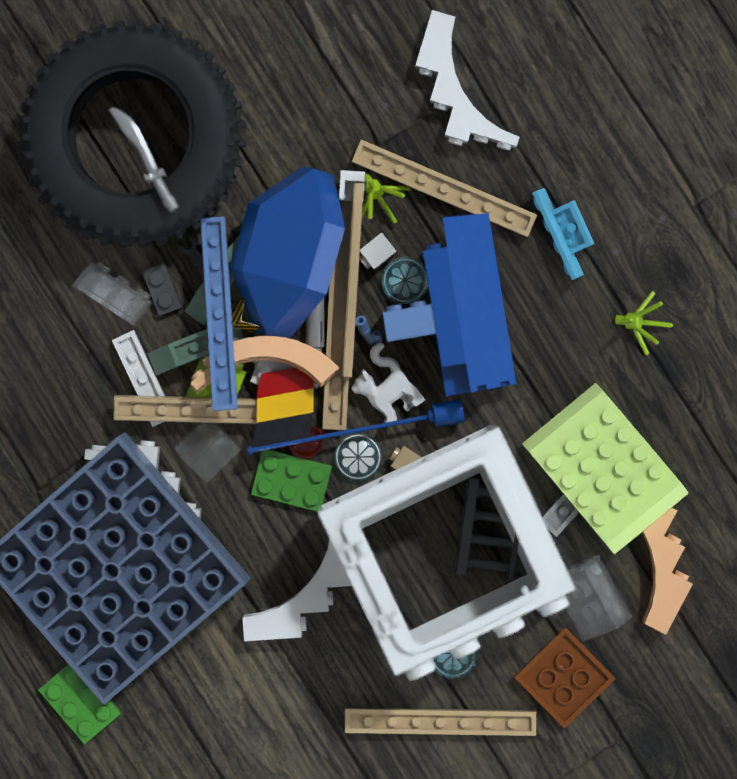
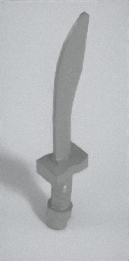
(155, 175)

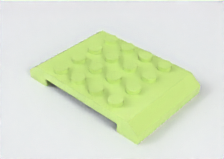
(605, 468)

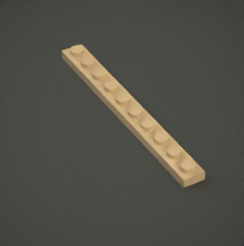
(337, 387)

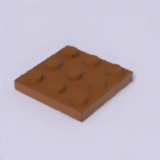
(564, 677)

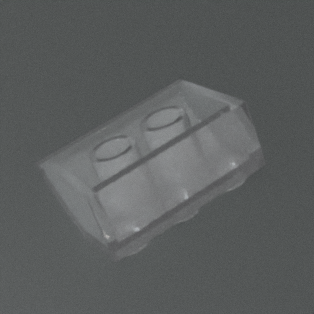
(114, 293)
(595, 602)

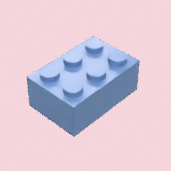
(408, 322)

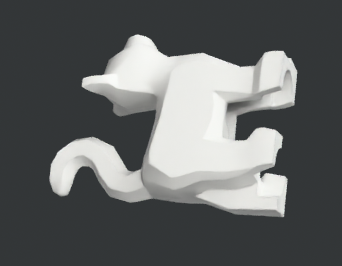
(390, 390)

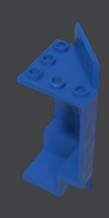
(469, 307)

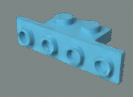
(567, 230)

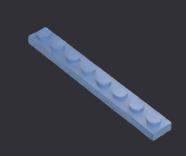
(219, 314)

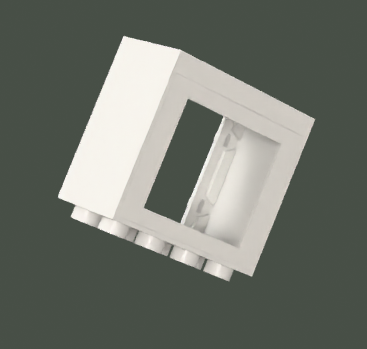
(498, 610)

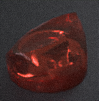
(309, 449)

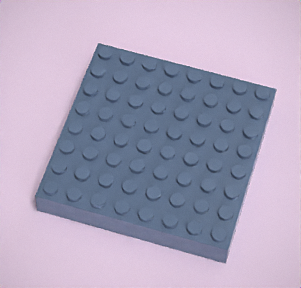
(116, 568)

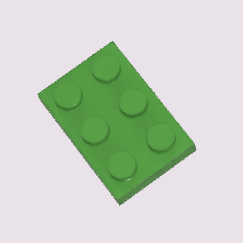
(291, 480)
(78, 704)

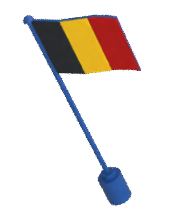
(287, 408)

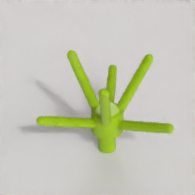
(375, 191)
(635, 322)

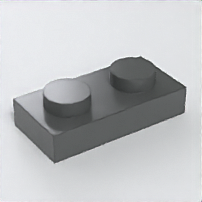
(161, 289)

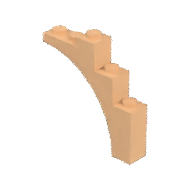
(668, 588)

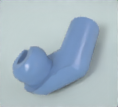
(365, 330)

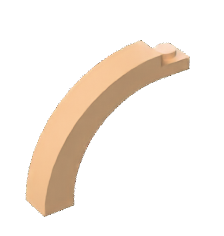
(276, 349)

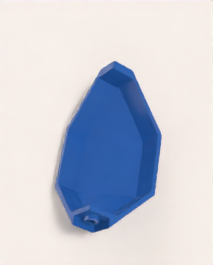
(288, 250)

